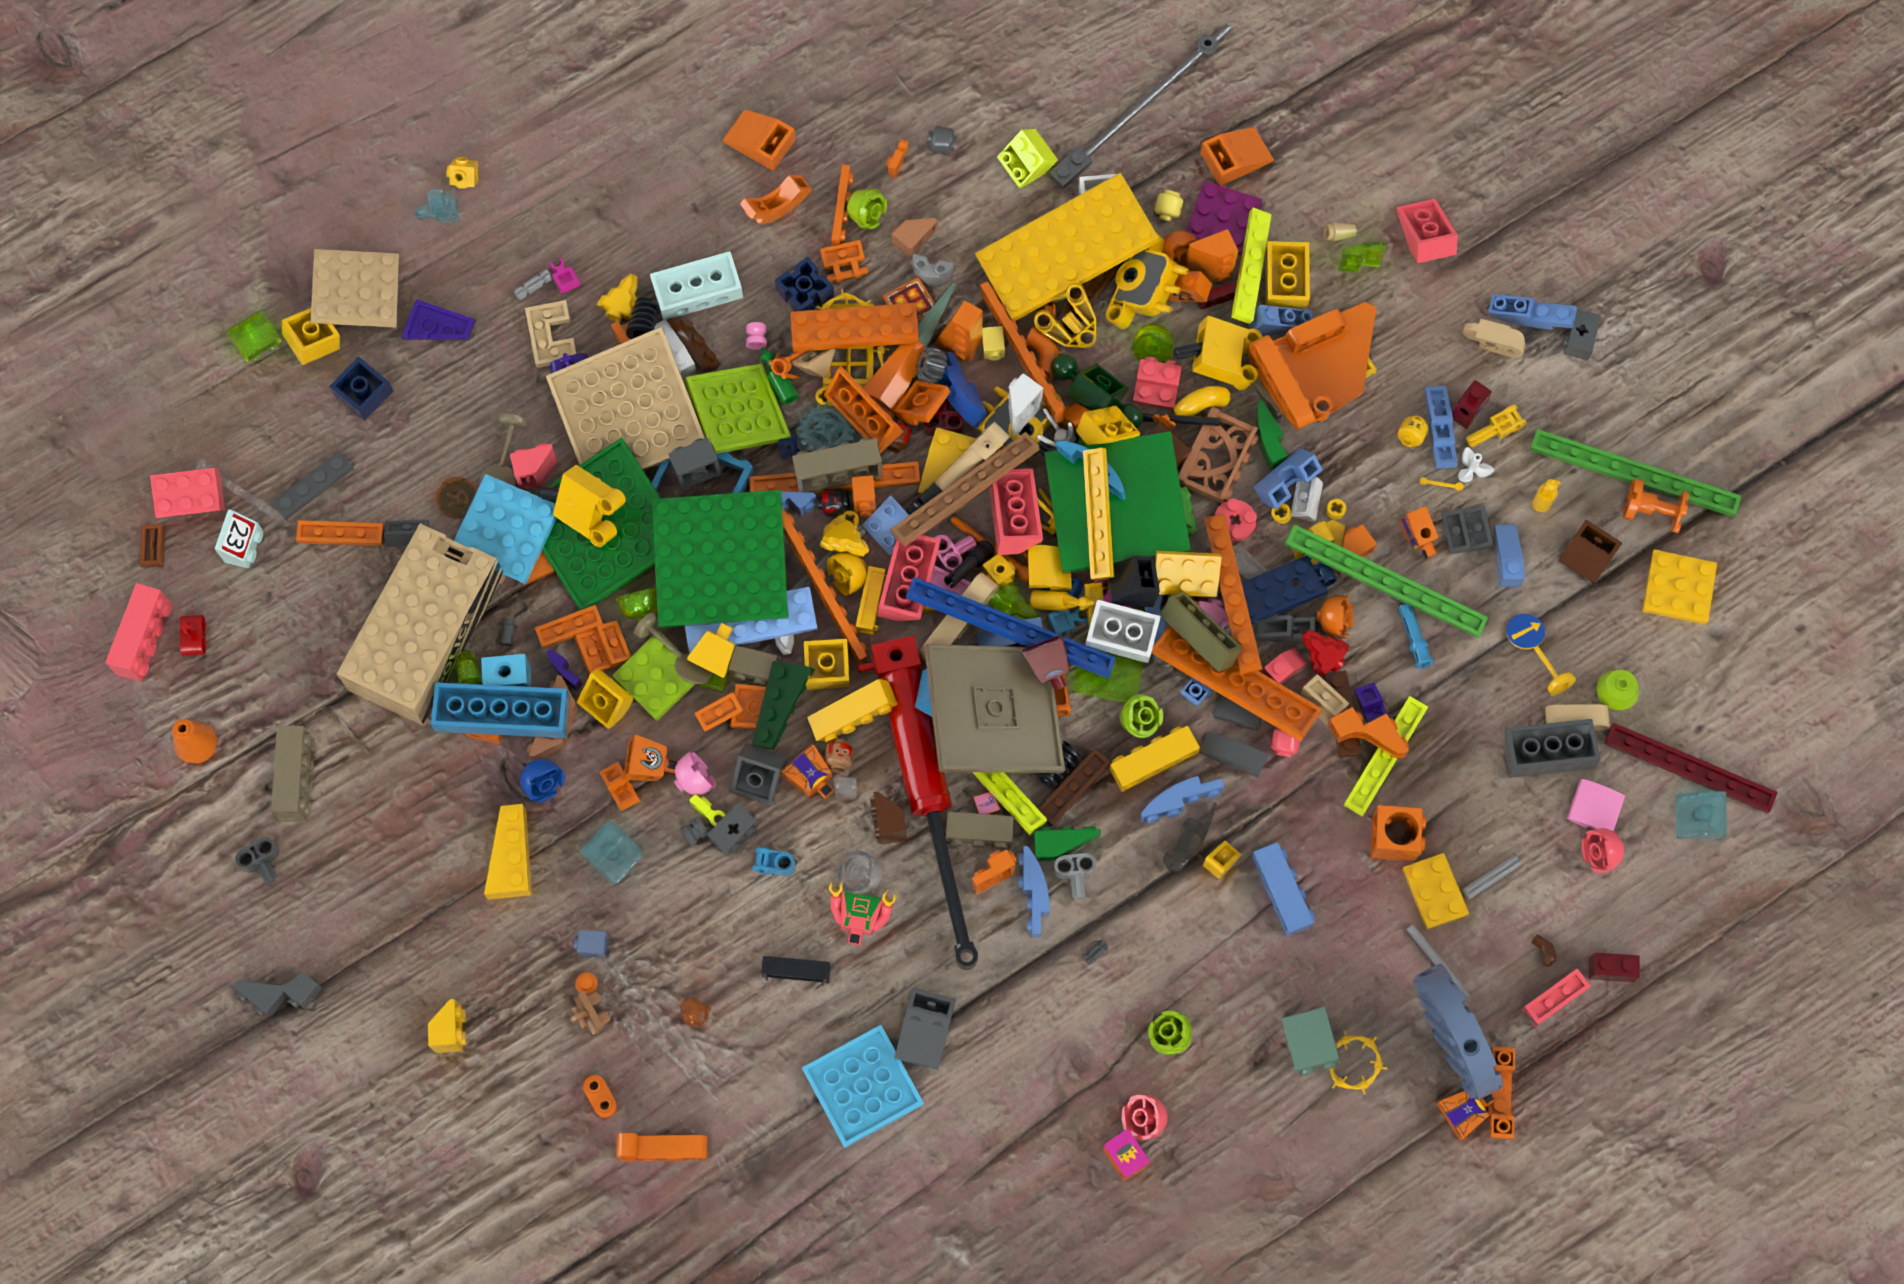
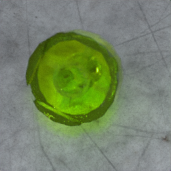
(1153, 341)
(638, 604)

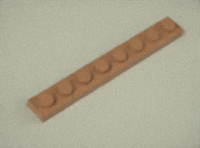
(965, 489)

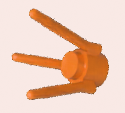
(783, 365)

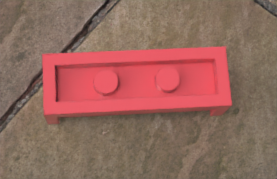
(1556, 997)

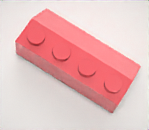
(1015, 512)
(907, 562)

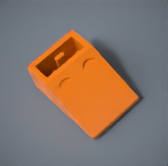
(761, 138)
(1235, 154)

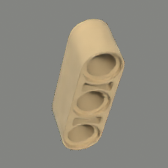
(1563, 713)

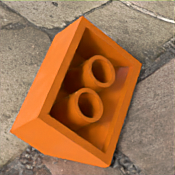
(1213, 256)

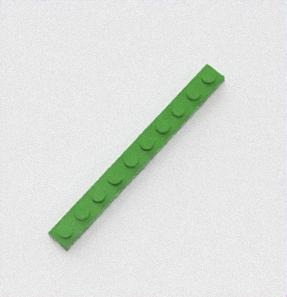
(1627, 470)
(1386, 581)

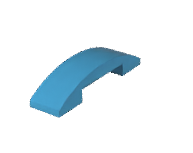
(1074, 451)

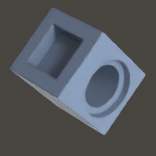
(591, 943)

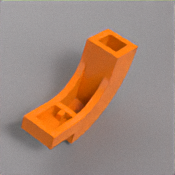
(778, 202)

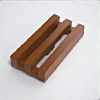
(160, 545)

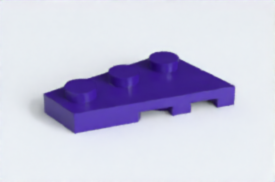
(436, 323)

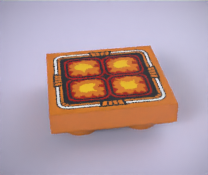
(911, 293)

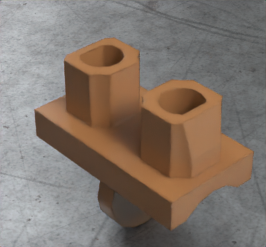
(586, 1015)

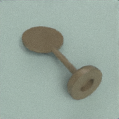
(501, 471)
(684, 668)

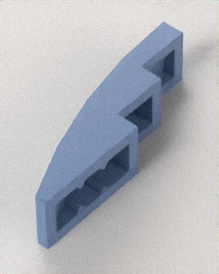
(1441, 427)

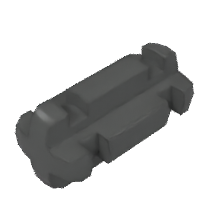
(1095, 952)

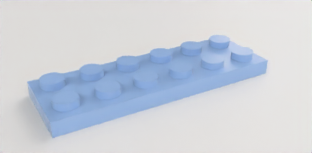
(800, 620)

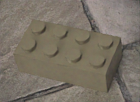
(837, 465)
(292, 774)

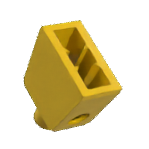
(714, 650)

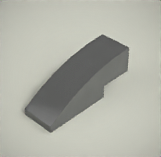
(1284, 628)
(1233, 754)

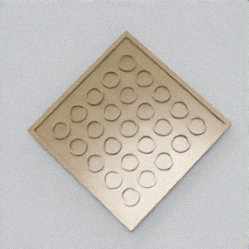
(629, 395)

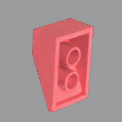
(1427, 230)

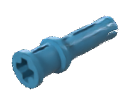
(1417, 644)

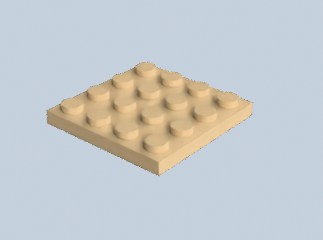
(354, 288)

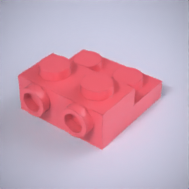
(1157, 383)

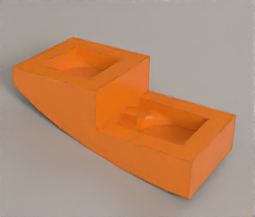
(619, 788)

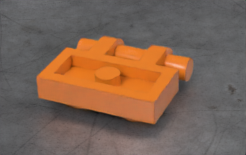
(844, 255)

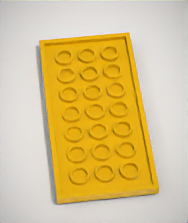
(1067, 247)

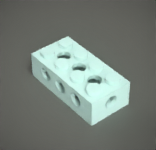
(701, 273)

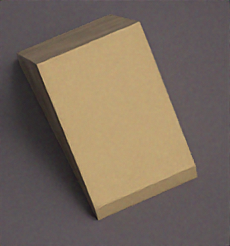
(815, 362)

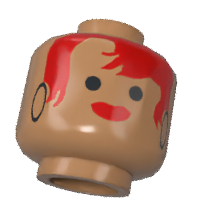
(838, 756)

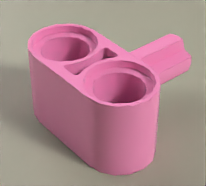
(953, 551)

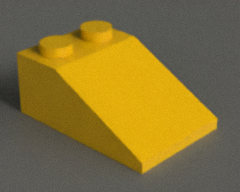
(943, 452)

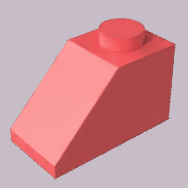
(1285, 666)

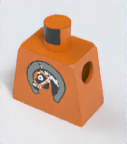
(646, 760)

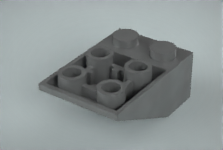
(925, 1028)

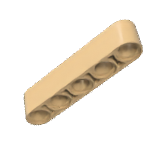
(951, 628)

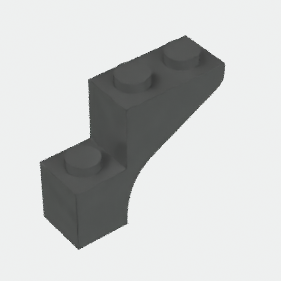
(269, 997)

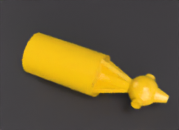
(1545, 495)
(1058, 601)

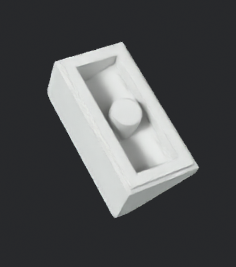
(1307, 499)

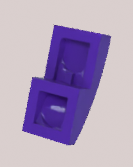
(561, 666)
(1370, 702)

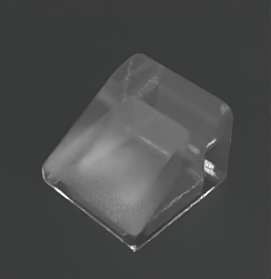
(845, 788)

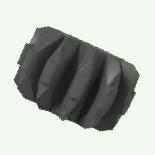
(931, 365)

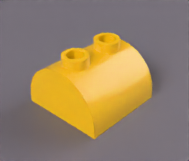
(604, 699)

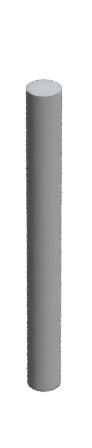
(1434, 957)

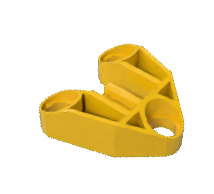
(1059, 333)

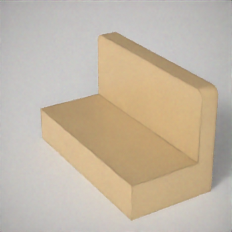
(1325, 697)

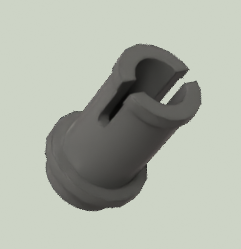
(507, 631)

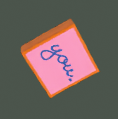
(986, 803)

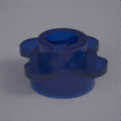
(783, 443)

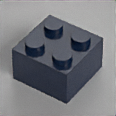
(361, 388)

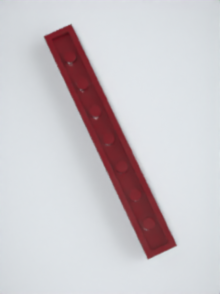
(1690, 767)

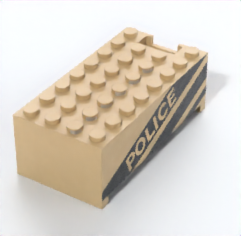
(420, 624)

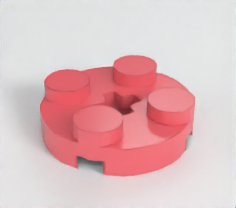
(1246, 516)

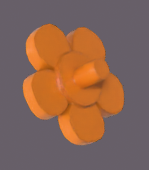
(1164, 419)

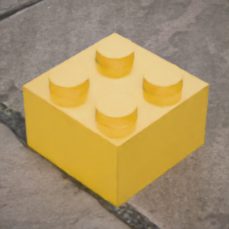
(309, 339)
(830, 664)

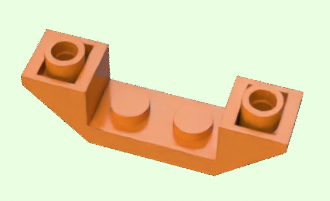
(1500, 1119)

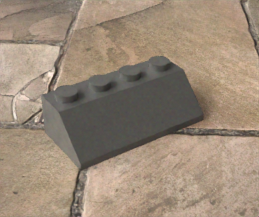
(1551, 748)

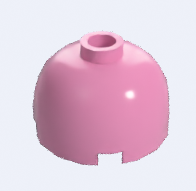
(692, 775)

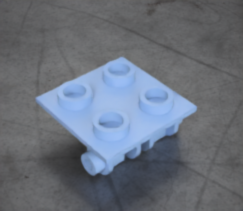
(882, 521)

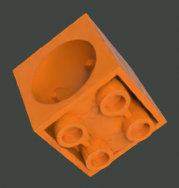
(1383, 847)

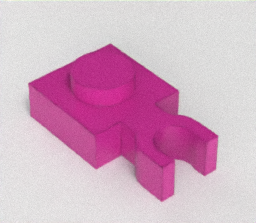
(564, 277)

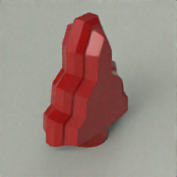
(1325, 652)

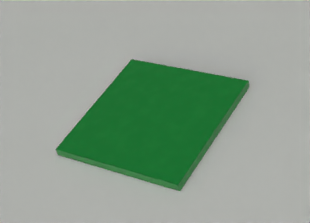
(1143, 522)

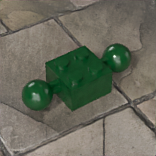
(1095, 387)

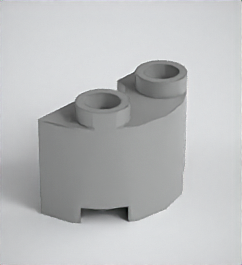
(932, 274)

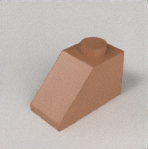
(913, 234)

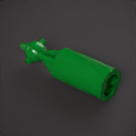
(782, 387)

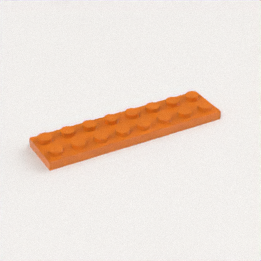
(1249, 690)

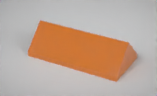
(861, 410)

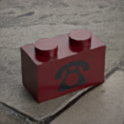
(1614, 967)

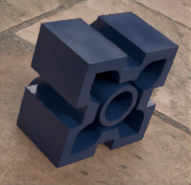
(805, 276)

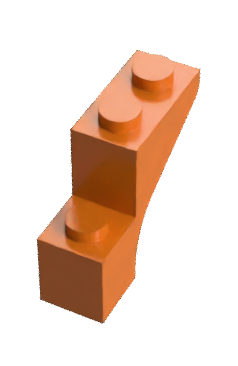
(1380, 732)

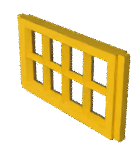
(869, 363)

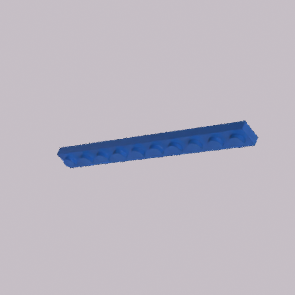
(1005, 625)

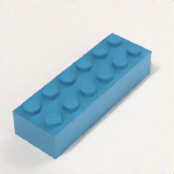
(500, 710)

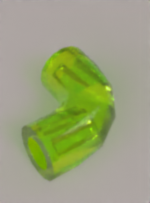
(467, 668)

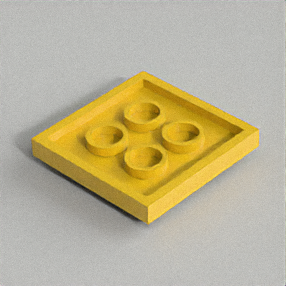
(1679, 587)

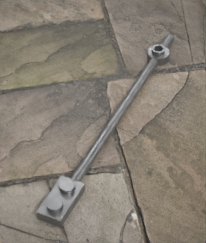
(1079, 160)

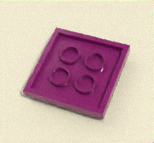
(1219, 210)

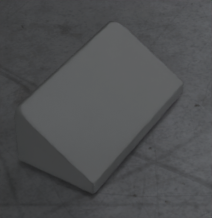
(401, 532)

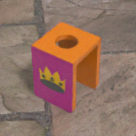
(1126, 1155)

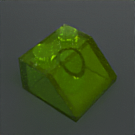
(254, 336)

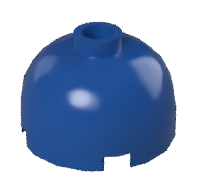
(541, 779)

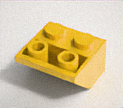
(1105, 426)
(445, 1029)

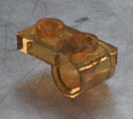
(694, 1012)

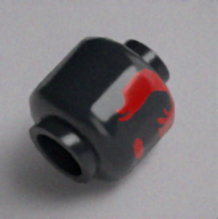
(834, 502)

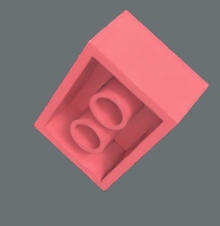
(187, 492)

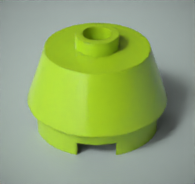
(866, 207)
(1618, 689)
(1141, 716)
(1170, 1033)

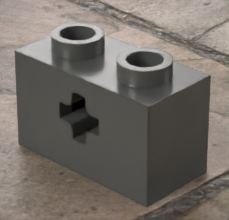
(1583, 345)
(735, 819)

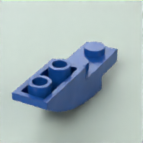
(963, 394)

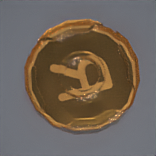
(455, 497)

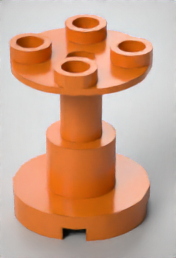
(1648, 503)

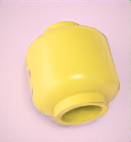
(1168, 205)

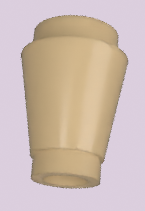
(1338, 231)

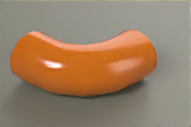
(1045, 348)

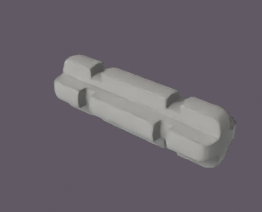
(533, 284)

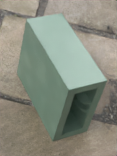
(1311, 1041)

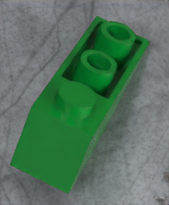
(1052, 844)

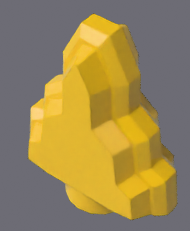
(620, 300)
(844, 538)

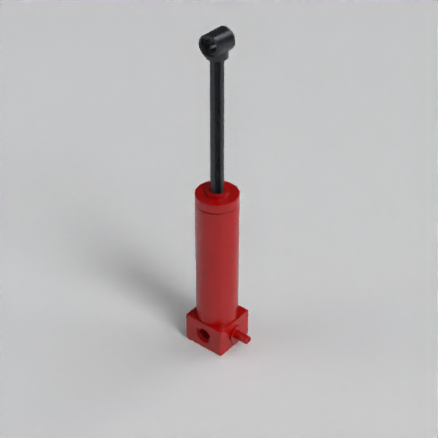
(918, 761)

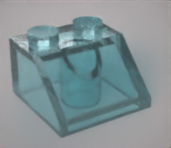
(1701, 815)
(611, 852)

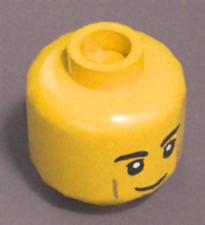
(1412, 431)

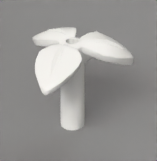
(1473, 461)

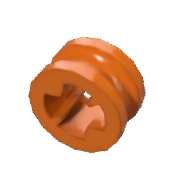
(1052, 309)

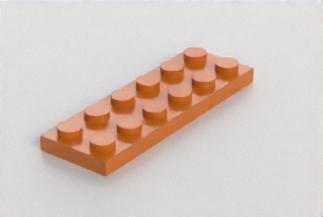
(854, 327)

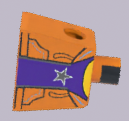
(1417, 524)
(809, 773)
(1464, 1113)

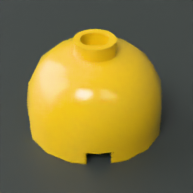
(847, 571)

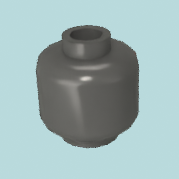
(941, 140)

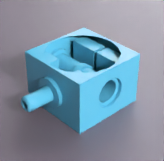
(506, 671)

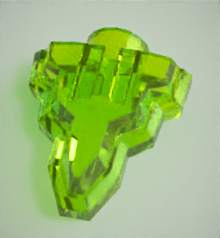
(1012, 603)

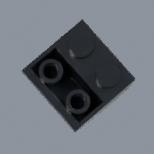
(1134, 582)

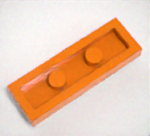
(568, 626)

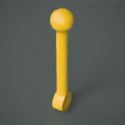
(1458, 486)

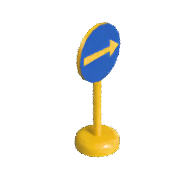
(1527, 633)

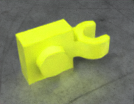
(702, 805)

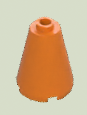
(194, 741)

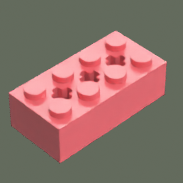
(139, 632)

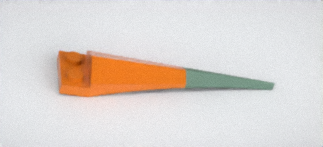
(895, 375)

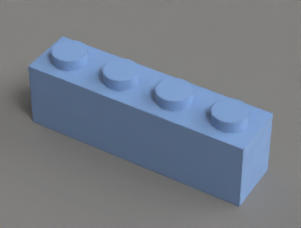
(1282, 889)

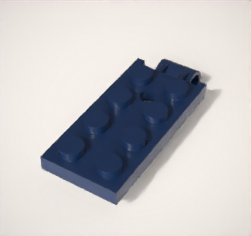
(1274, 592)

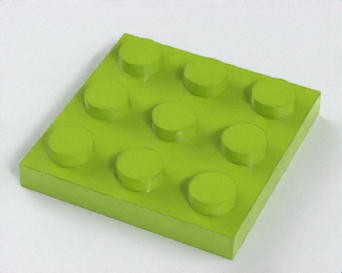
(652, 678)

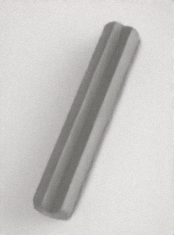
(1491, 877)

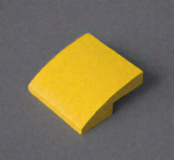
(1046, 569)

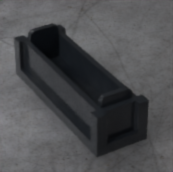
(795, 969)

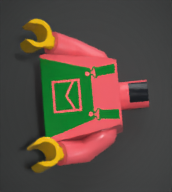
(860, 913)

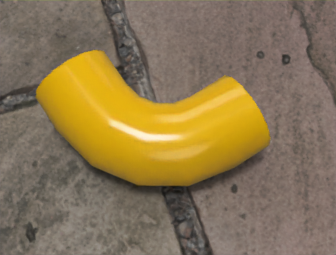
(1201, 399)

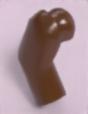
(1547, 948)

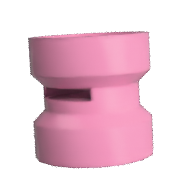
(756, 335)

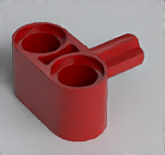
(192, 635)

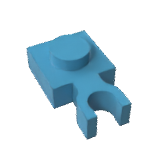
(1064, 622)

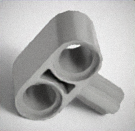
(1076, 872)

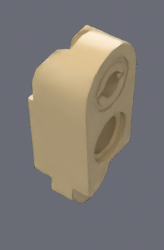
(1496, 338)

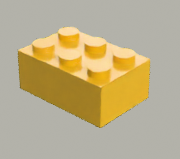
(1287, 274)

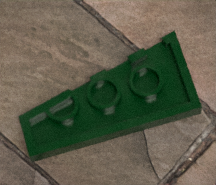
(781, 694)

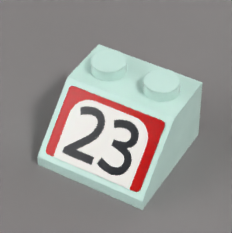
(238, 540)

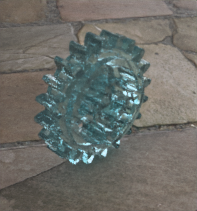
(823, 416)

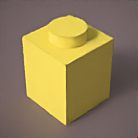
(993, 343)

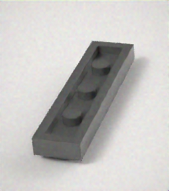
(312, 485)

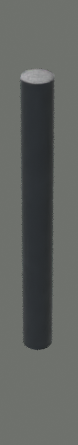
(1193, 420)

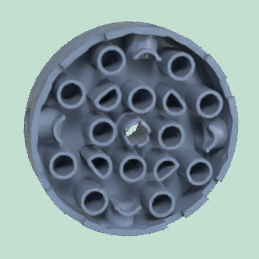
(1457, 1032)

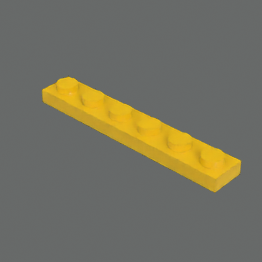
(1098, 513)

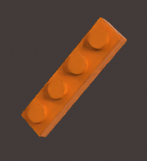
(843, 197)
(340, 533)

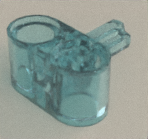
(439, 205)

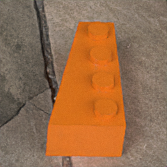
(962, 332)

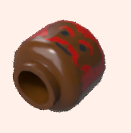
(902, 440)

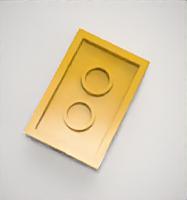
(1188, 572)
(1435, 891)

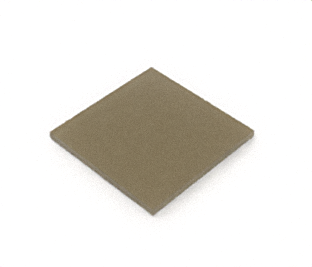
(991, 711)

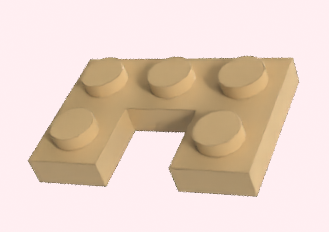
(539, 323)

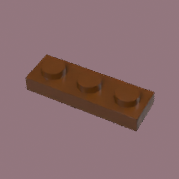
(694, 343)

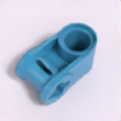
(769, 862)

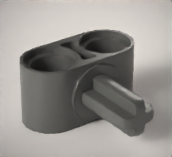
(260, 860)

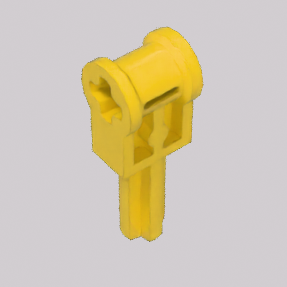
(1500, 425)

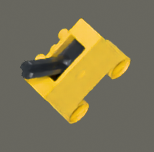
(1220, 352)
(583, 502)

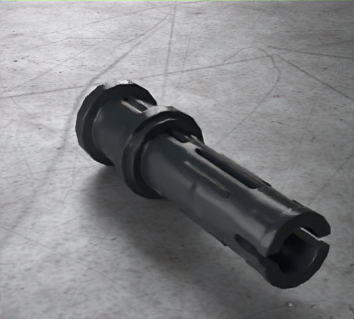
(974, 559)

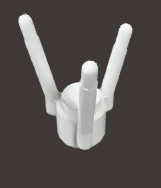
(1061, 434)

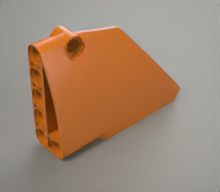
(1316, 363)

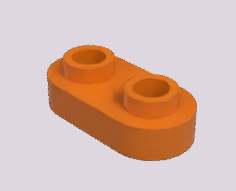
(599, 1096)

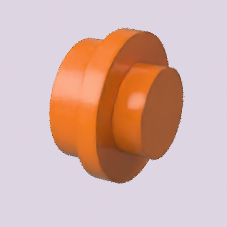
(586, 982)

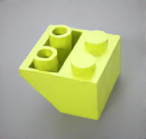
(1027, 157)

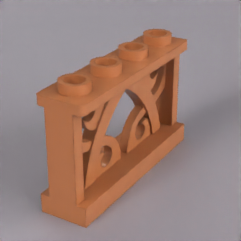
(1192, 470)

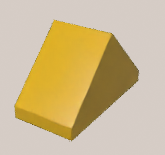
(1221, 859)

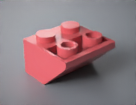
(533, 465)

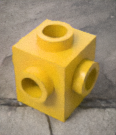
(463, 172)
(999, 571)

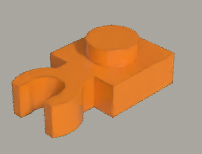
(895, 162)

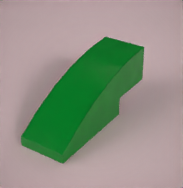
(1269, 436)

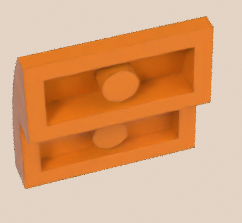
(602, 647)

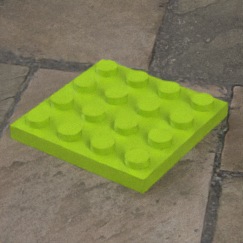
(737, 408)

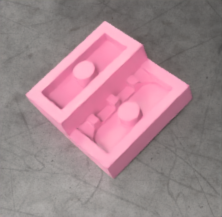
(1595, 806)

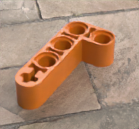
(661, 1148)

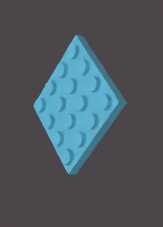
(508, 526)
(862, 1086)

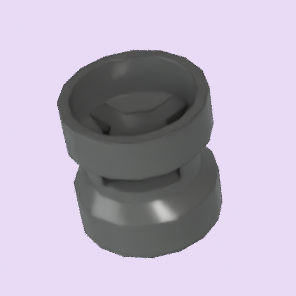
(694, 831)

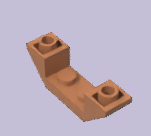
(543, 747)

